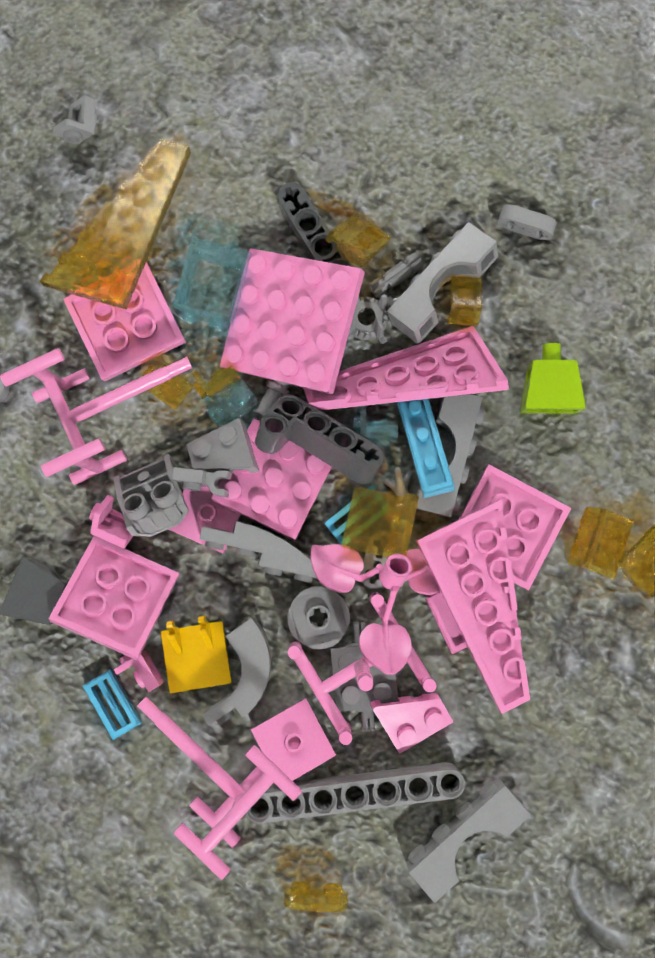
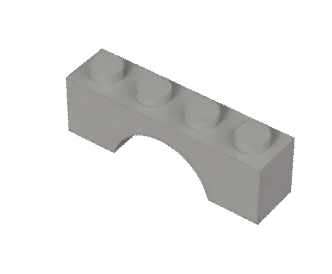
(466, 255)
(458, 418)
(493, 811)

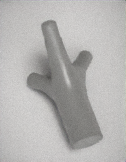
(401, 485)

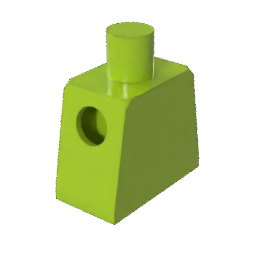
(552, 384)

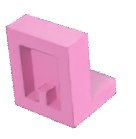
(146, 672)

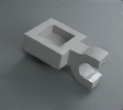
(195, 479)

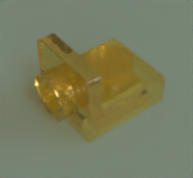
(465, 300)
(219, 380)
(170, 392)

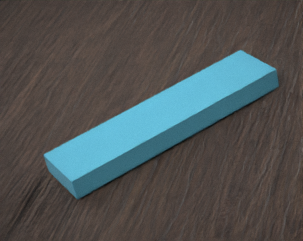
(426, 447)

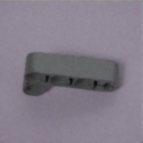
(311, 239)
(319, 435)

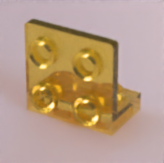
(379, 522)

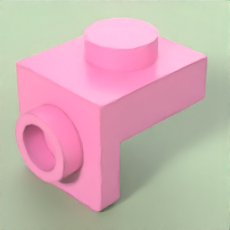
(109, 523)

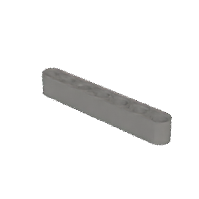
(368, 800)

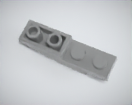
(275, 552)

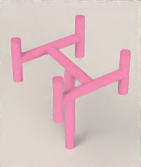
(53, 389)
(358, 669)
(240, 797)

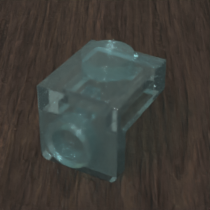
(231, 403)
(377, 434)

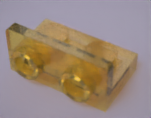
(600, 541)

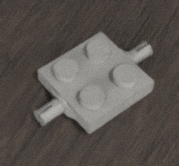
(349, 695)

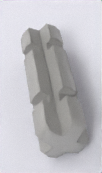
(396, 275)

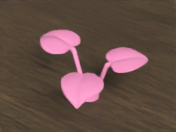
(337, 570)

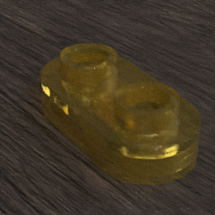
(310, 898)

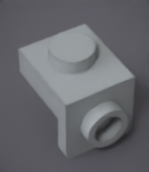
(80, 122)

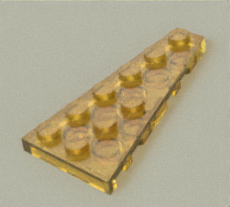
(121, 235)

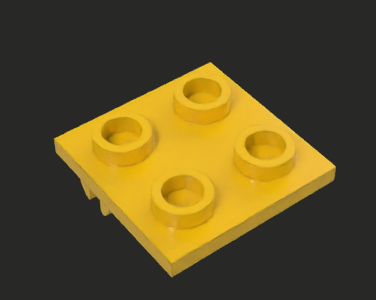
(195, 656)

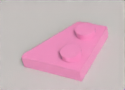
(412, 719)

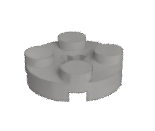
(309, 632)

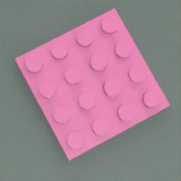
(293, 320)

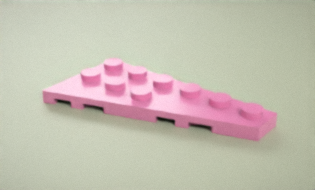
(432, 369)
(478, 587)

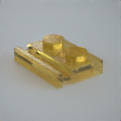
(358, 239)

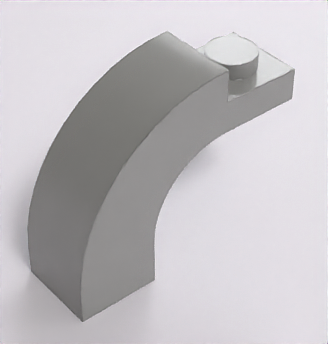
(256, 663)

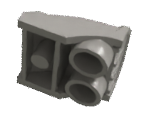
(151, 498)

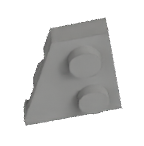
(224, 449)

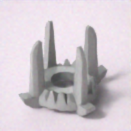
(376, 329)

